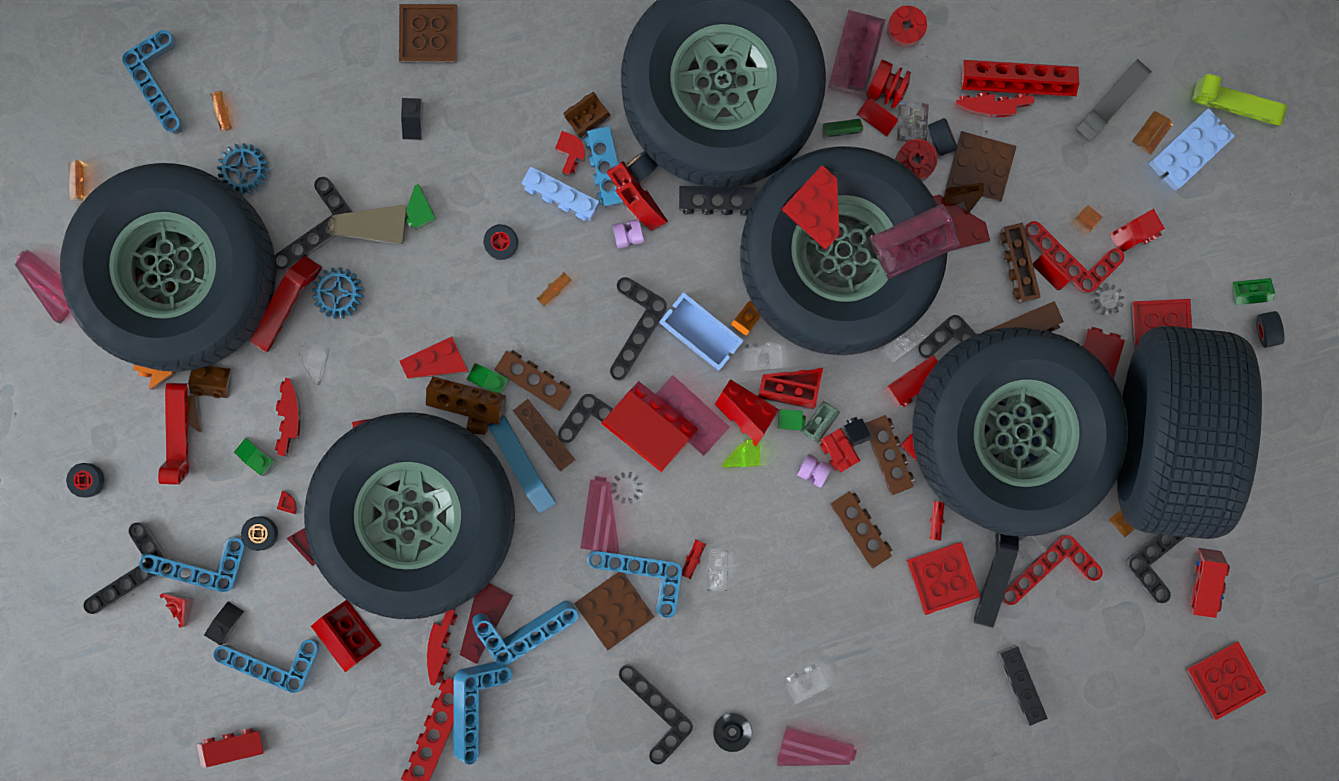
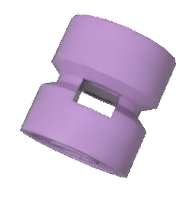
(628, 233)
(814, 470)

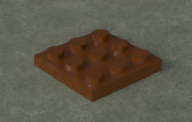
(427, 32)
(981, 161)
(614, 610)

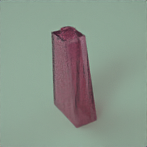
(44, 283)
(599, 521)
(811, 749)

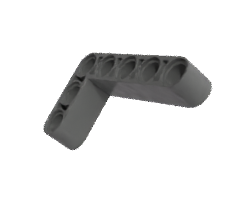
(1113, 100)

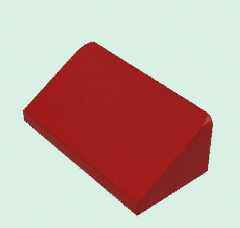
(877, 116)
(1051, 271)

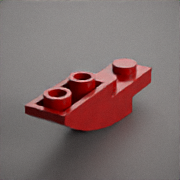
(986, 106)
(635, 198)
(290, 409)
(437, 653)

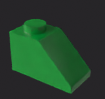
(419, 210)
(487, 379)
(254, 457)

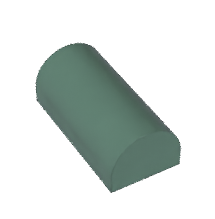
(820, 422)

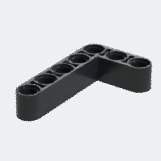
(319, 229)
(639, 328)
(949, 333)
(586, 412)
(1145, 568)
(133, 575)
(997, 579)
(659, 709)

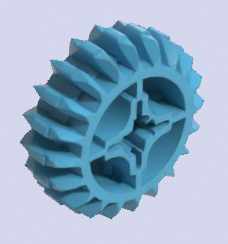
(226, 167)
(337, 301)

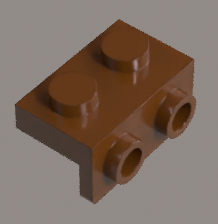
(586, 114)
(210, 381)

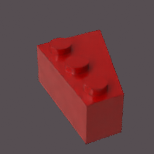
(1142, 229)
(436, 360)
(910, 383)
(792, 388)
(747, 410)
(1209, 583)
(229, 748)

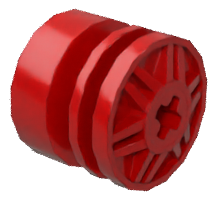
(888, 84)
(923, 151)

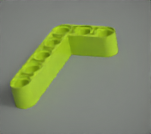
(1212, 94)

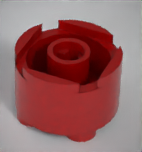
(897, 22)

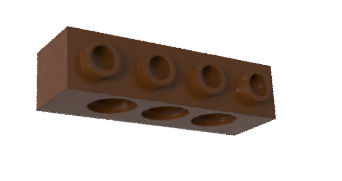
(505, 368)
(465, 400)
(544, 435)
(894, 485)
(883, 550)

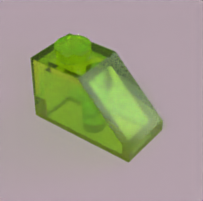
(744, 456)

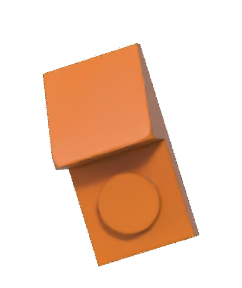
(746, 319)
(158, 377)

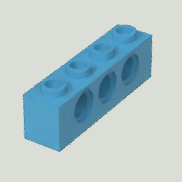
(603, 137)

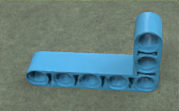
(150, 81)
(521, 465)
(642, 569)
(196, 571)
(523, 634)
(269, 668)
(466, 706)

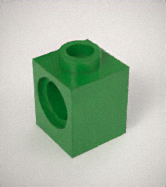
(791, 420)

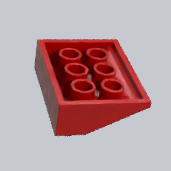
(650, 426)

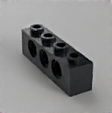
(687, 193)
(1022, 685)

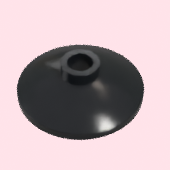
(739, 740)

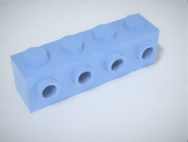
(560, 193)

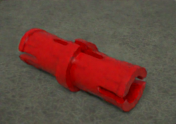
(937, 520)
(693, 559)

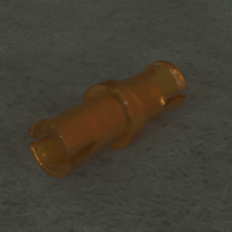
(220, 110)
(554, 289)

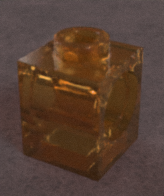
(1087, 219)

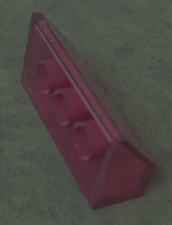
(856, 53)
(915, 241)
(695, 411)

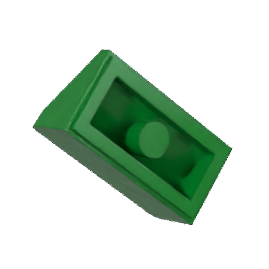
(842, 128)
(1253, 291)

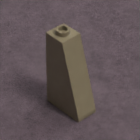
(376, 225)

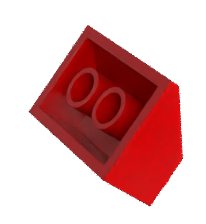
(345, 635)

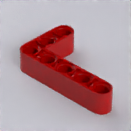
(1069, 260)
(281, 304)
(176, 466)
(1048, 566)

